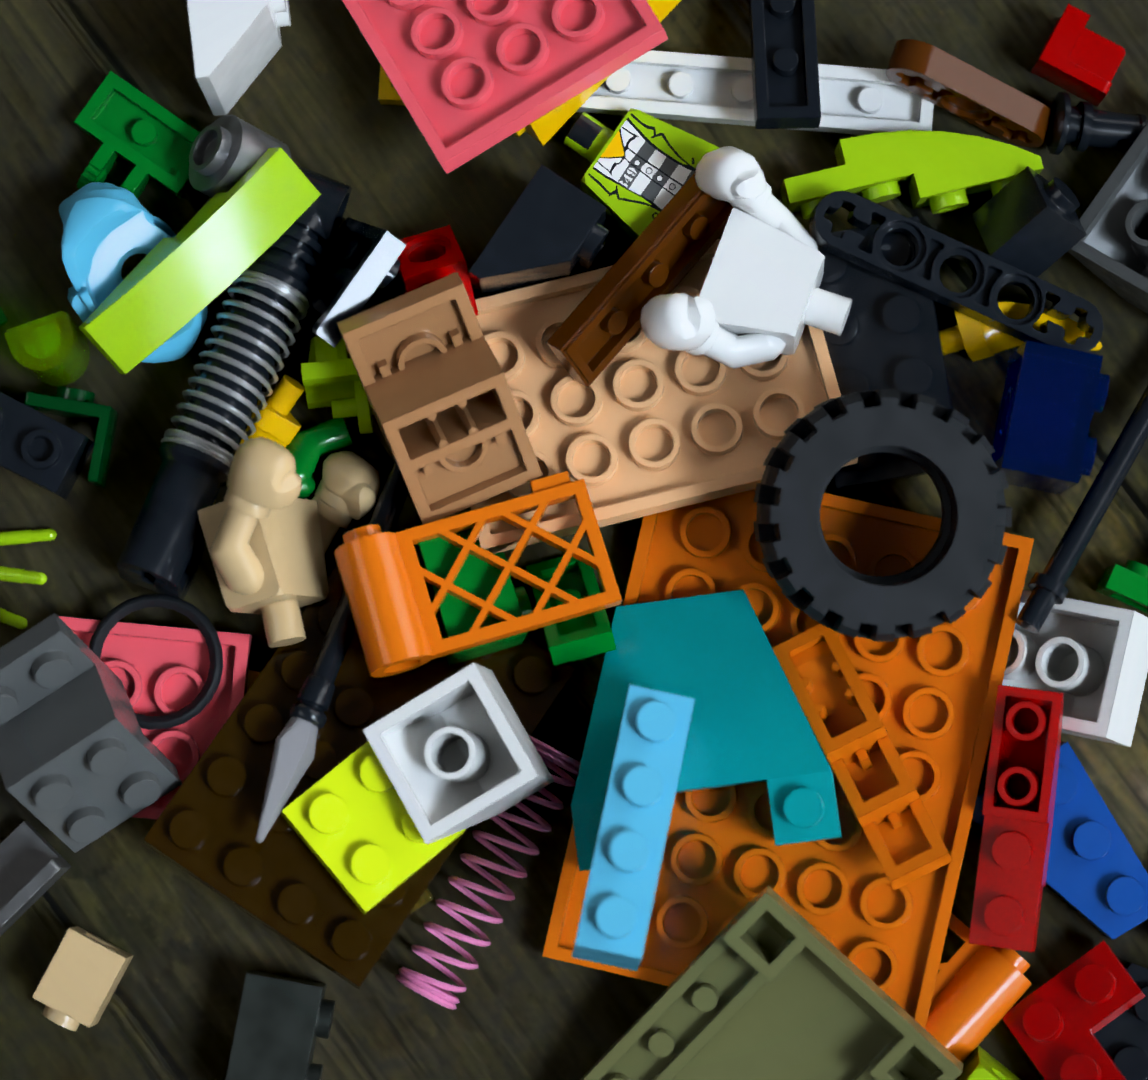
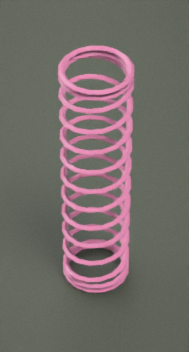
(437, 990)

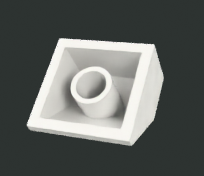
(458, 754)

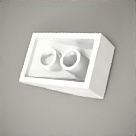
(1093, 658)

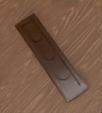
(647, 269)

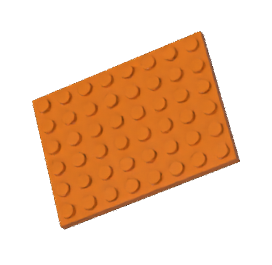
(935, 706)

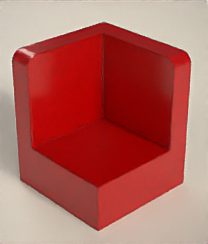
(1079, 58)

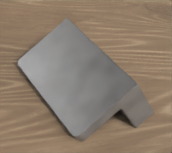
(26, 872)

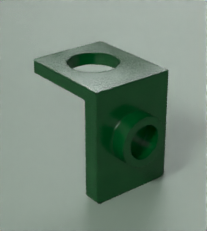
(80, 405)

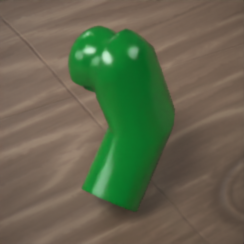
(314, 443)

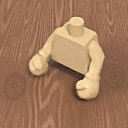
(271, 542)

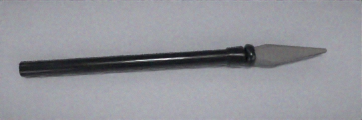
(297, 741)

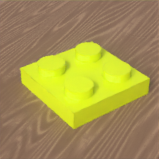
(361, 829)

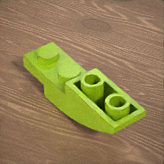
(934, 165)

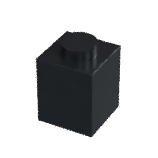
(1030, 222)

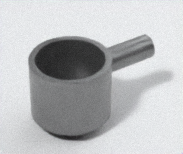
(226, 153)

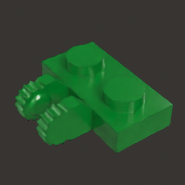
(138, 132)

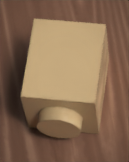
(81, 979)

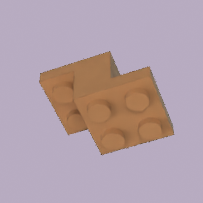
(440, 398)

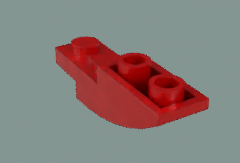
(1017, 818)

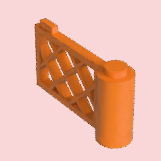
(391, 594)
(974, 992)

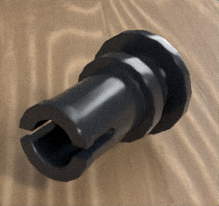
(1090, 127)

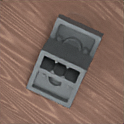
(73, 737)

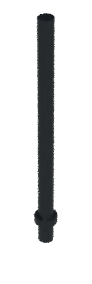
(1049, 586)

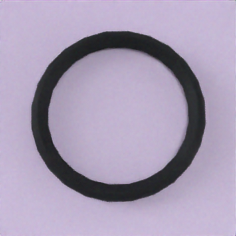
(206, 629)

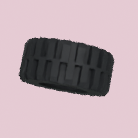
(969, 531)

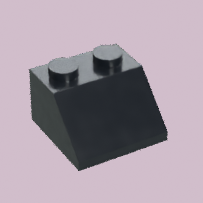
(542, 237)

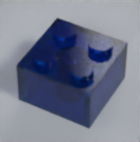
(1048, 416)

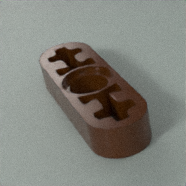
(968, 93)

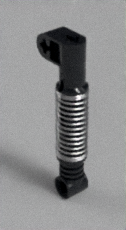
(197, 455)

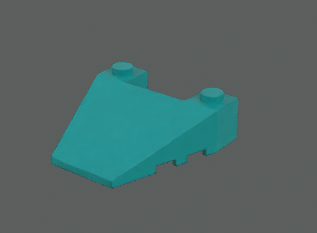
(741, 722)

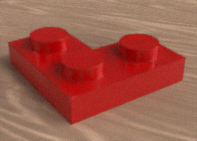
(1063, 1015)

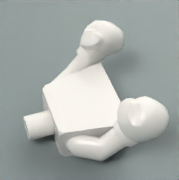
(759, 281)

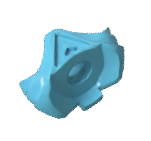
(99, 234)

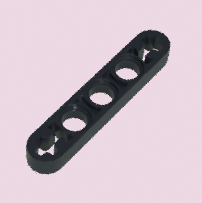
(923, 273)

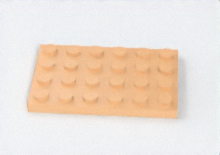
(654, 423)

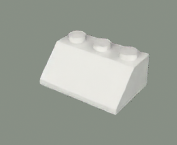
(233, 45)

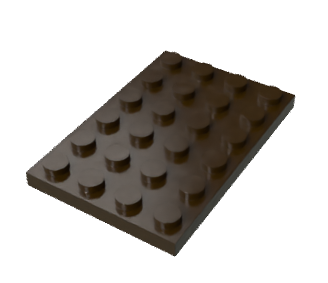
(280, 882)

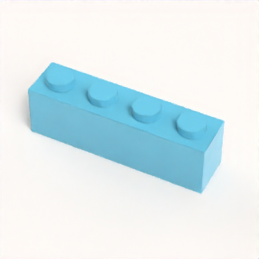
(633, 828)

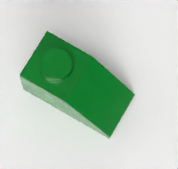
(478, 579)

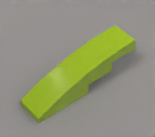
(200, 261)

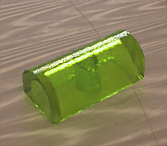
(50, 348)

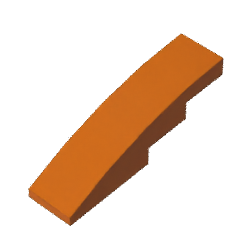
(862, 755)

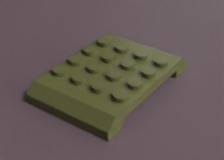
(774, 1006)

